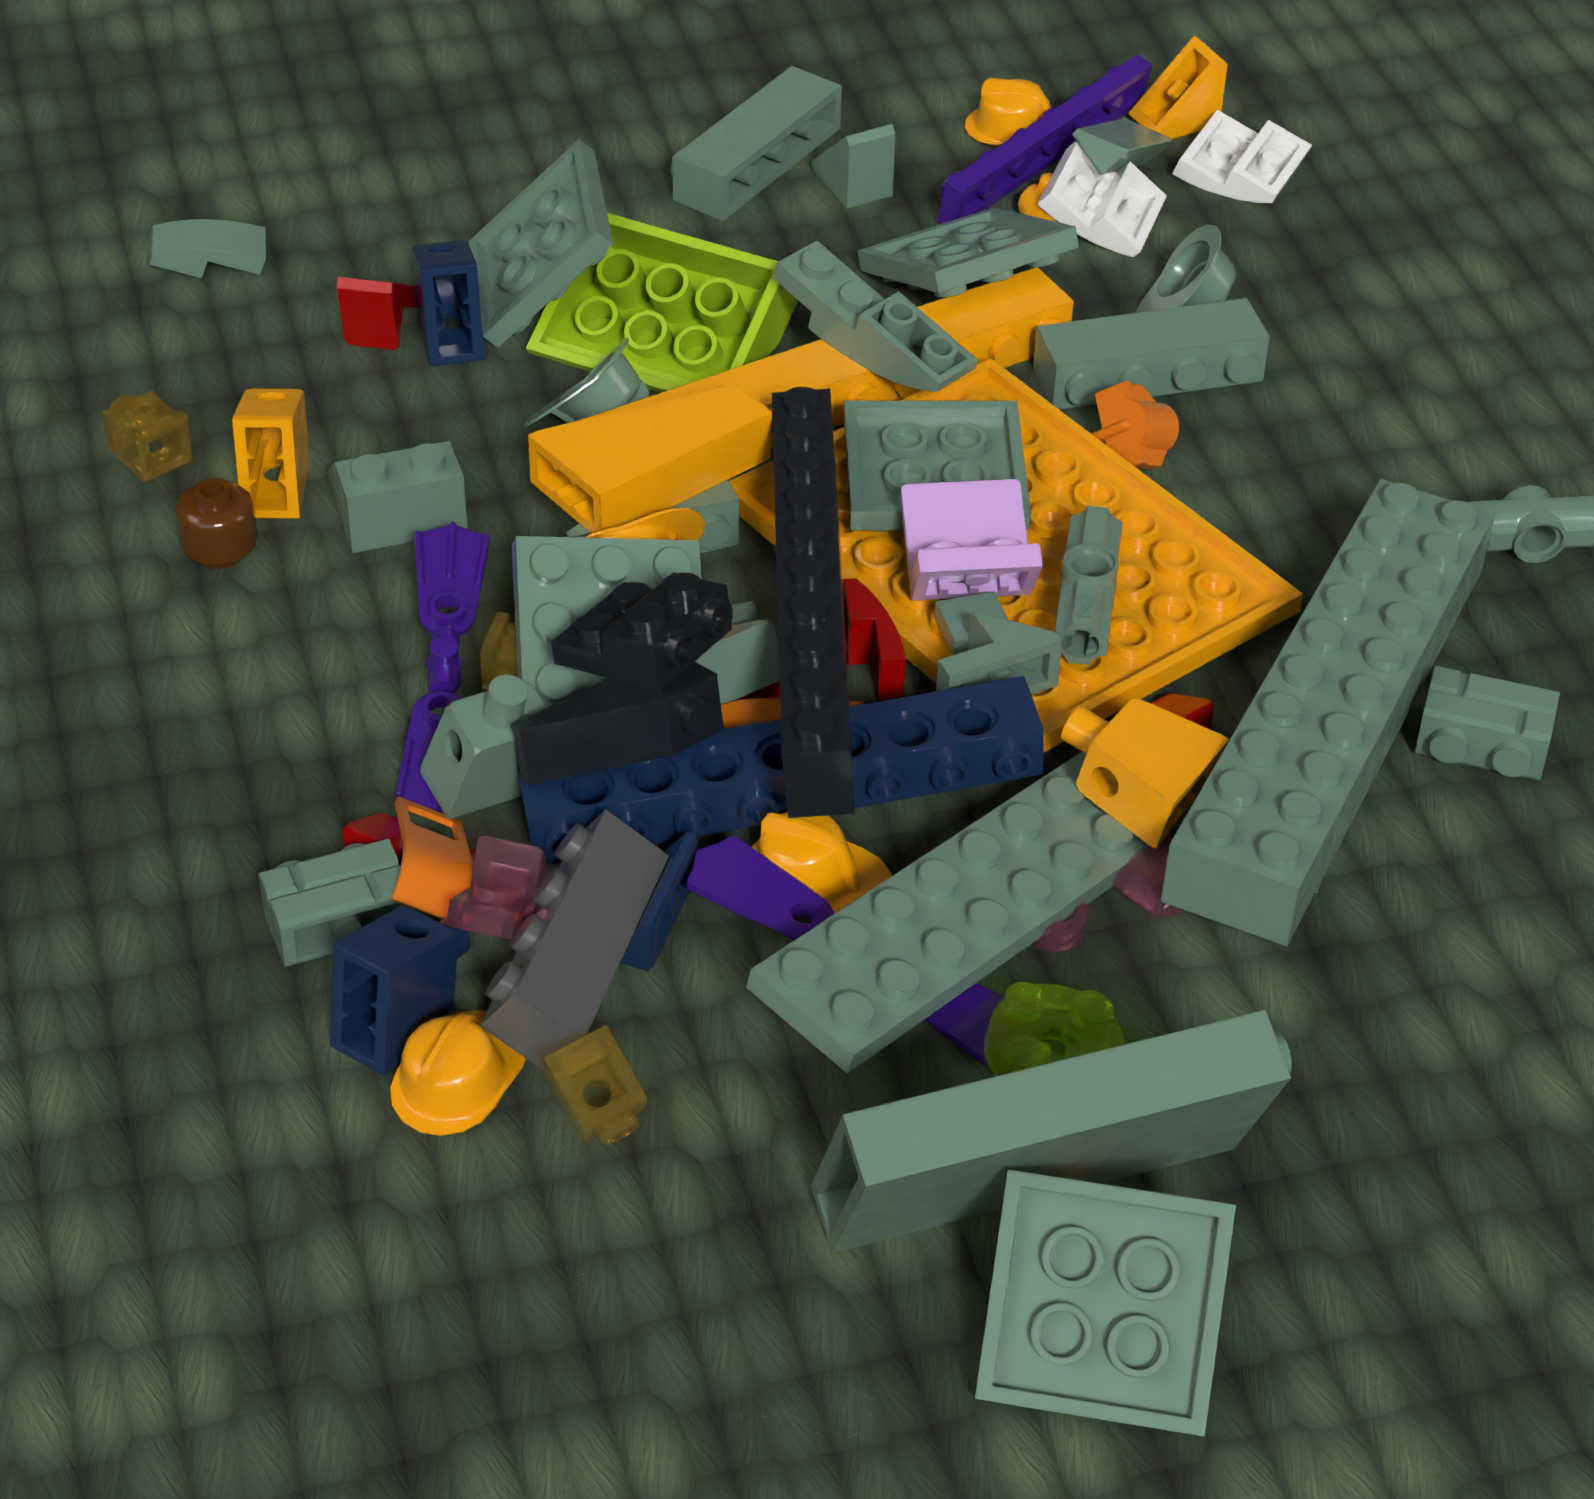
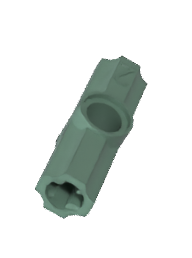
(1539, 525)
(1088, 584)

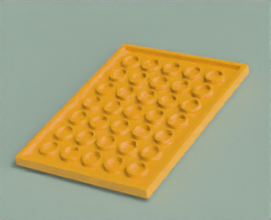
(1179, 582)

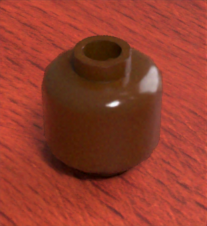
(216, 523)

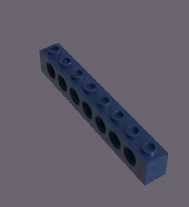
(738, 776)

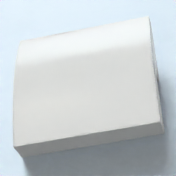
(1241, 162)
(1107, 208)

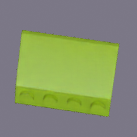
(676, 298)

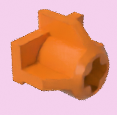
(1136, 424)

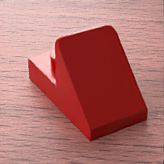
(373, 311)

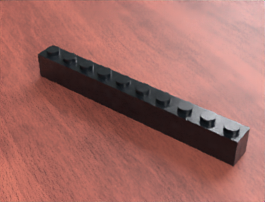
(810, 608)

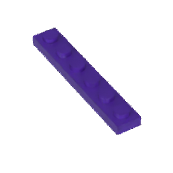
(1043, 142)

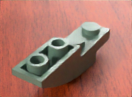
(875, 332)

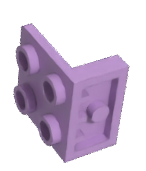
(967, 539)

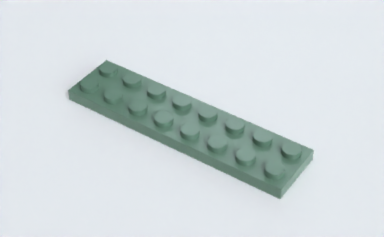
(945, 919)

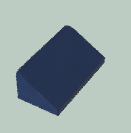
(663, 905)

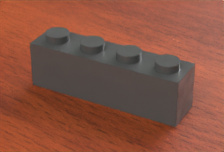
(574, 938)

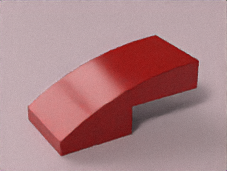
(873, 639)

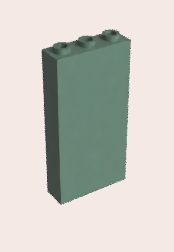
(1072, 1119)

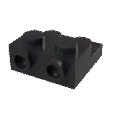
(647, 632)

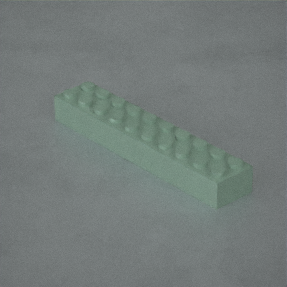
(1327, 714)

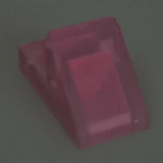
(500, 888)

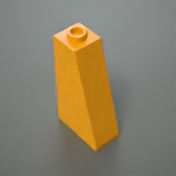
(649, 455)

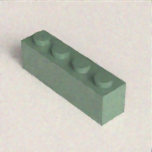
(756, 143)
(1156, 349)

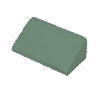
(1118, 142)

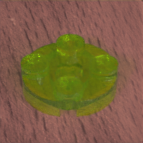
(1048, 1012)

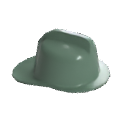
(1194, 273)
(604, 388)

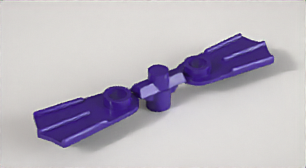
(448, 575)
(763, 892)

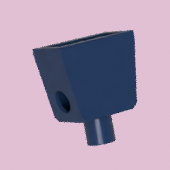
(448, 289)
(390, 983)

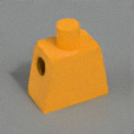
(269, 435)
(1143, 765)

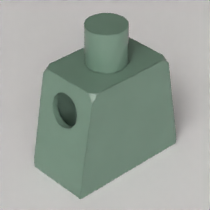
(475, 749)

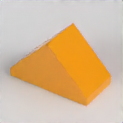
(1184, 93)

